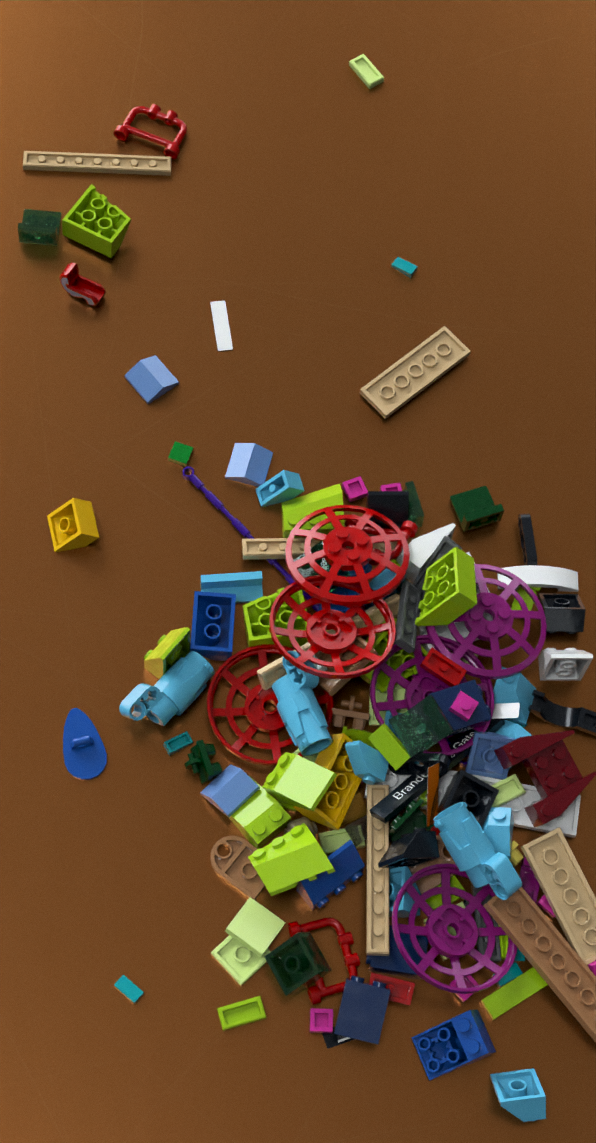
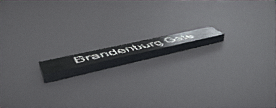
(417, 784)

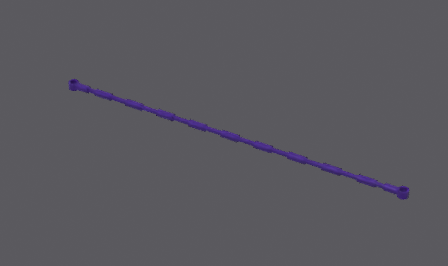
(246, 533)

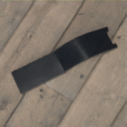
(561, 716)

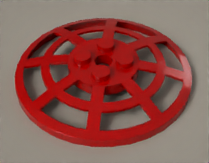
(347, 560)
(331, 643)
(254, 707)

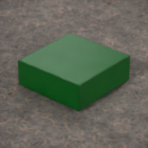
(180, 454)

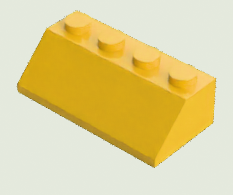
(341, 792)

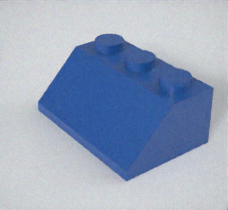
(213, 625)
(347, 867)

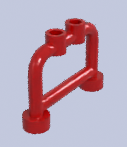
(154, 112)
(408, 529)
(344, 939)

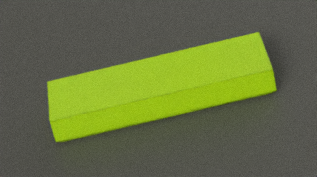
(513, 993)

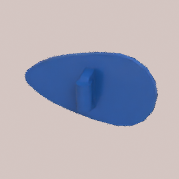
(82, 747)

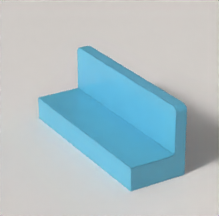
(245, 585)

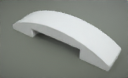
(543, 576)

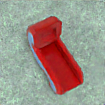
(81, 286)

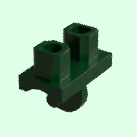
(200, 762)

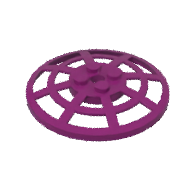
(494, 629)
(424, 684)
(438, 935)

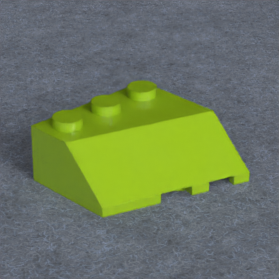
(257, 616)
(290, 860)

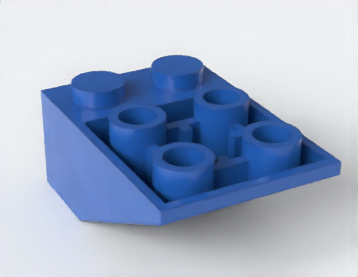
(453, 1044)

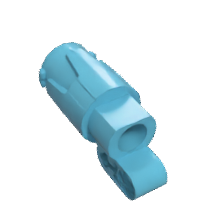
(171, 693)
(301, 709)
(474, 851)

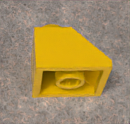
(73, 525)

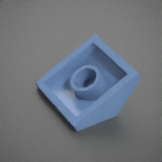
(151, 378)
(249, 464)
(482, 758)
(230, 790)

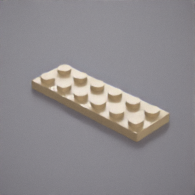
(415, 372)
(565, 890)

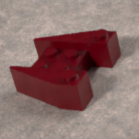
(549, 769)

